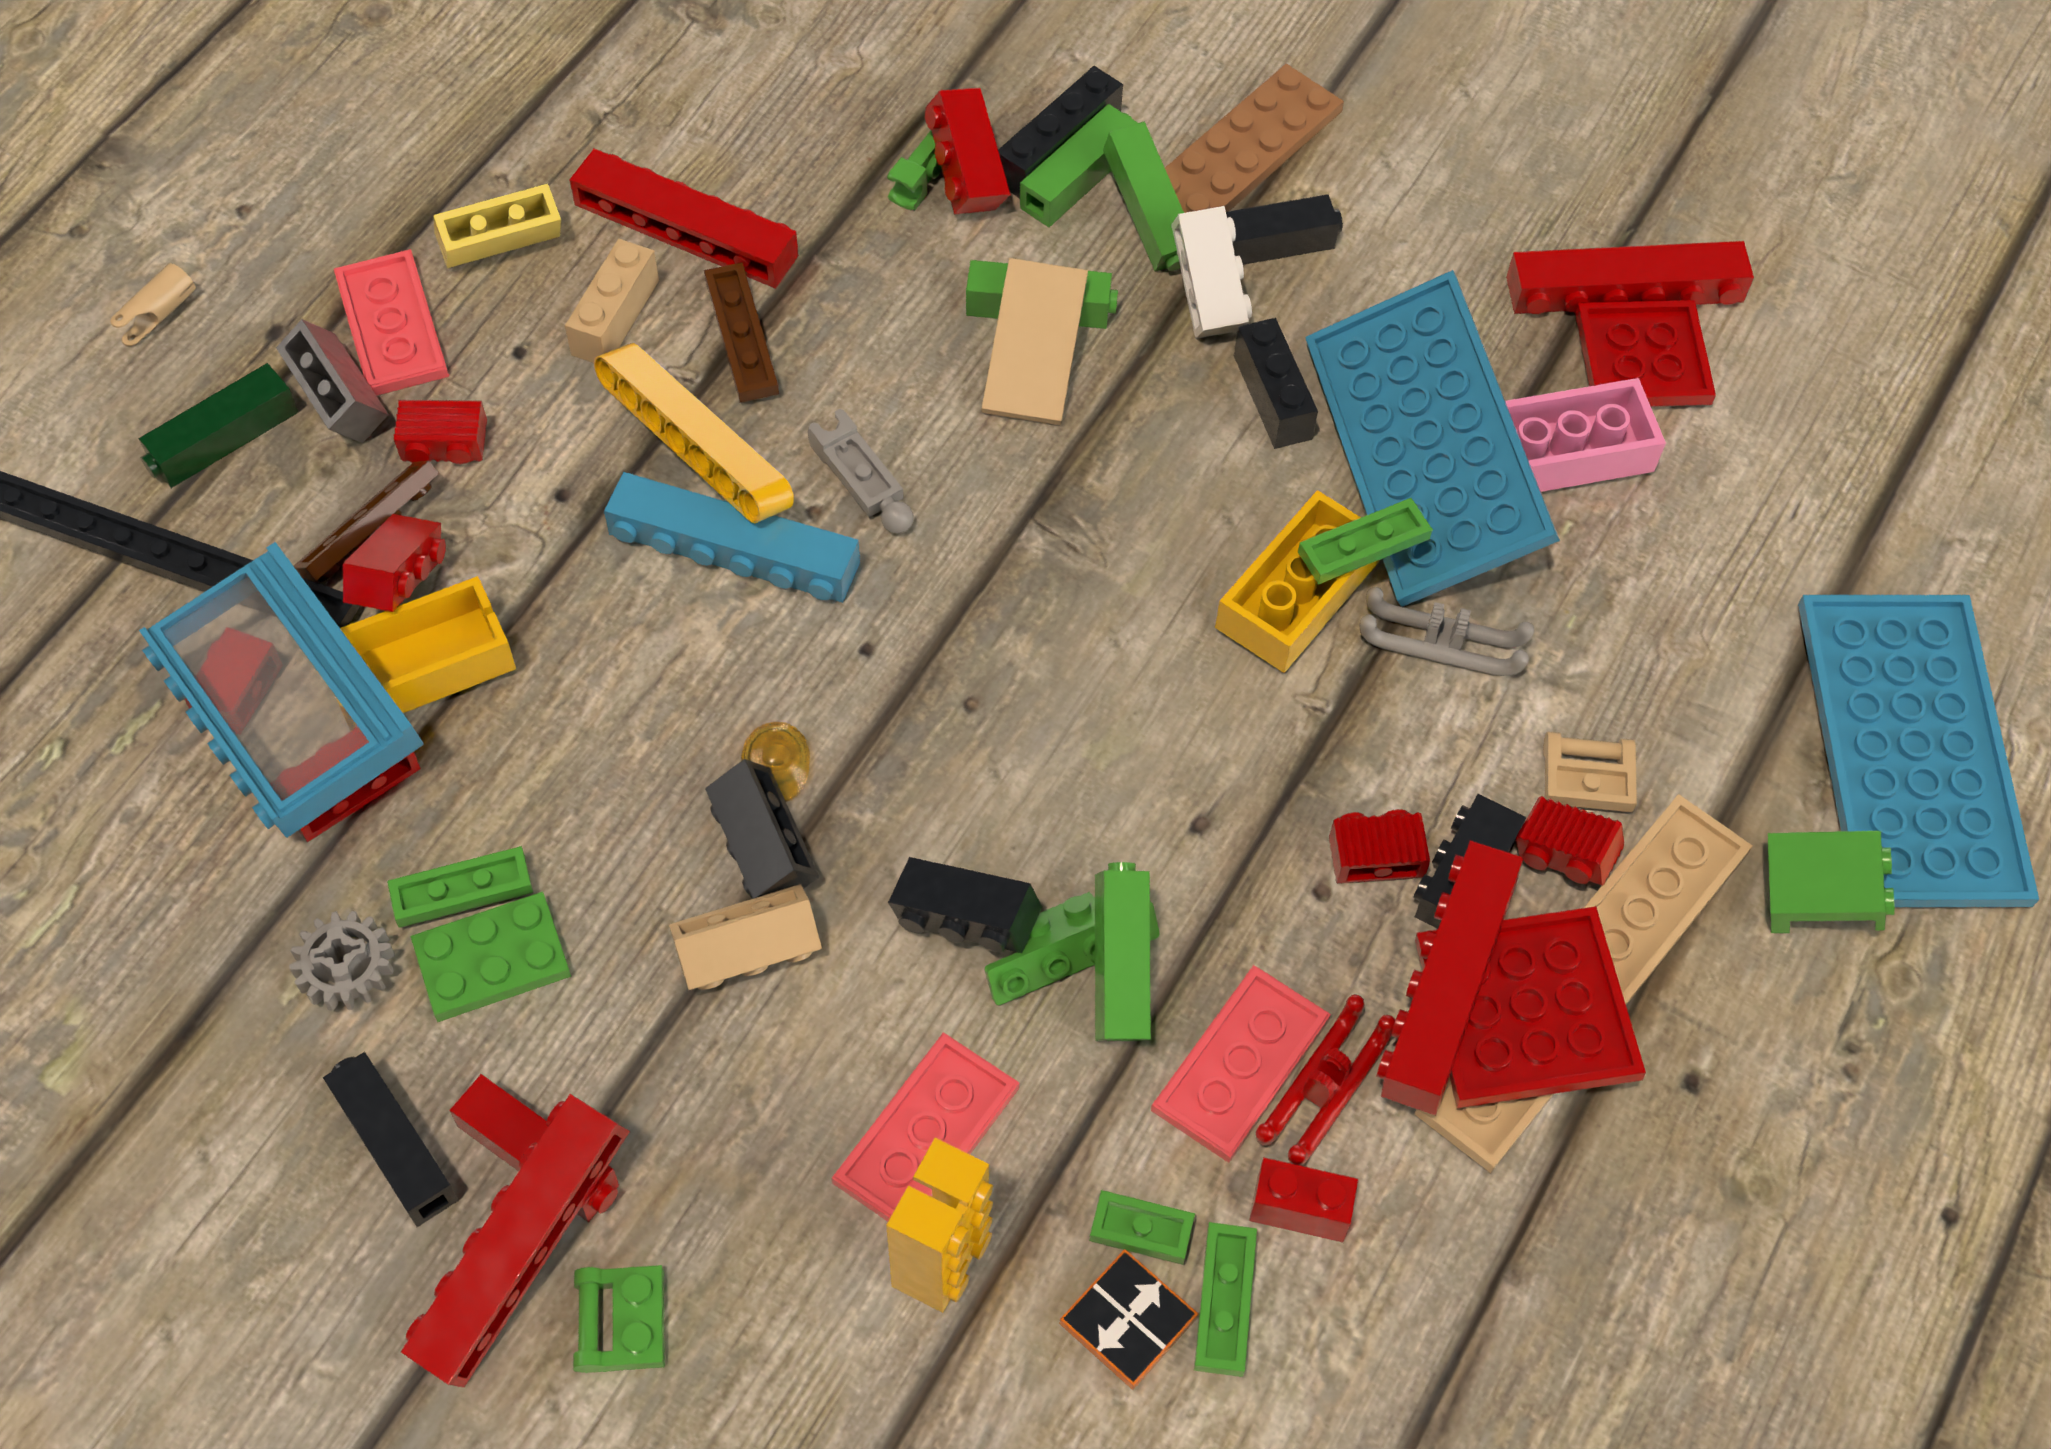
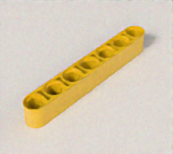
(694, 433)

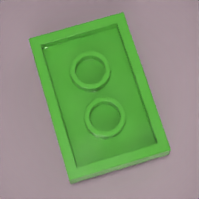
(490, 956)

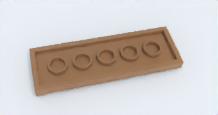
(1252, 141)

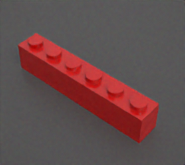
(684, 217)
(1629, 274)
(1450, 979)
(514, 1241)

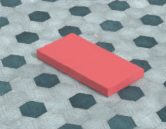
(391, 322)
(1240, 1063)
(946, 1098)

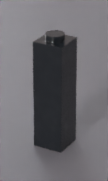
(1285, 229)
(390, 1138)

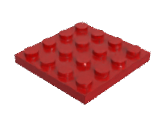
(1545, 1014)

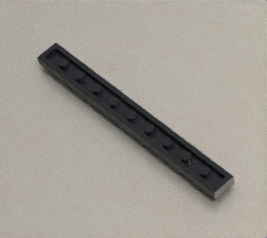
(135, 540)

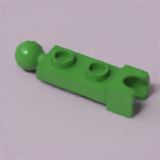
(914, 174)

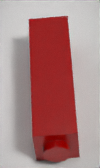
(510, 1128)

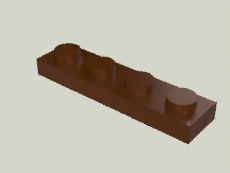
(741, 332)
(350, 535)

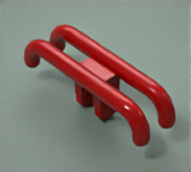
(1327, 1081)

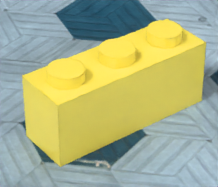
(497, 225)

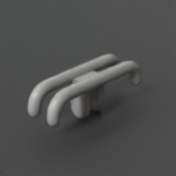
(1444, 636)

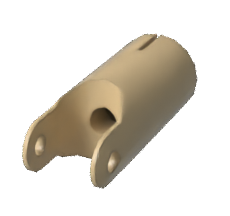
(153, 303)

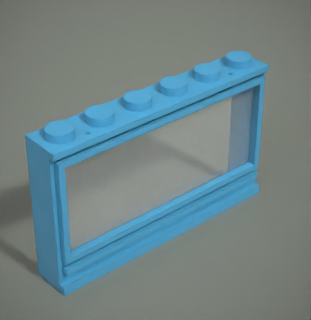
(279, 692)

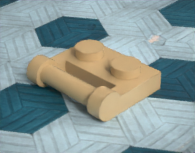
(1590, 782)

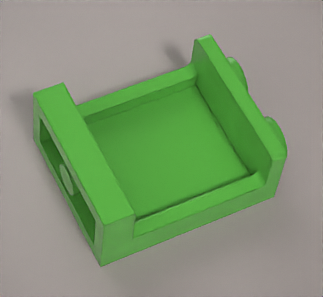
(1828, 878)

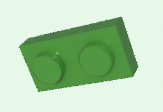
(1142, 1227)

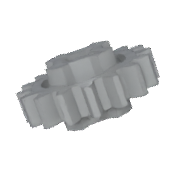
(323, 955)

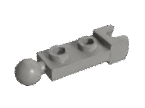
(861, 472)

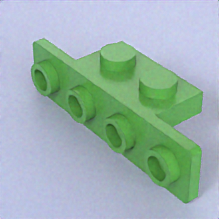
(1056, 948)

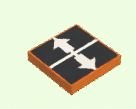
(1128, 1319)

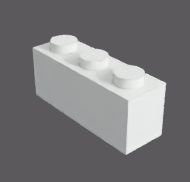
(1211, 271)

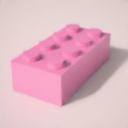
(1588, 434)

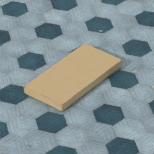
(1034, 341)

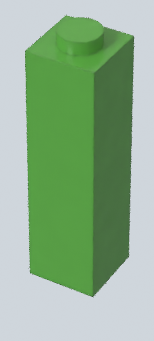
(1071, 168)
(1145, 191)
(986, 288)
(1122, 953)

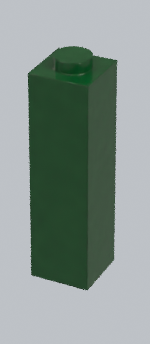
(217, 426)

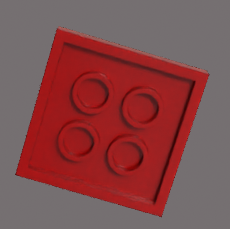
(1648, 342)

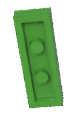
(1364, 540)
(459, 886)
(1225, 1299)

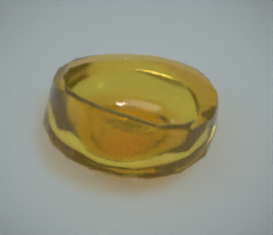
(784, 751)

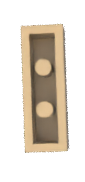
(612, 301)
(745, 937)

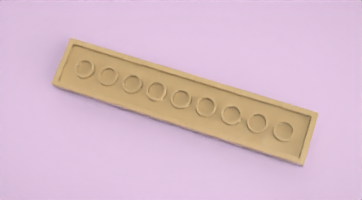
(1643, 915)

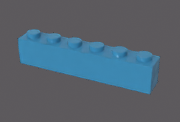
(719, 535)

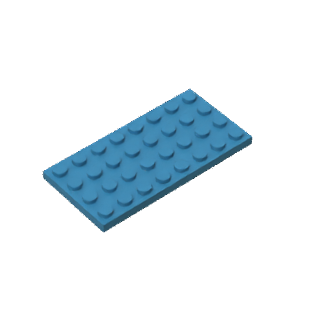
(1432, 427)
(1918, 746)

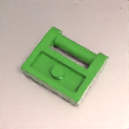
(636, 1319)

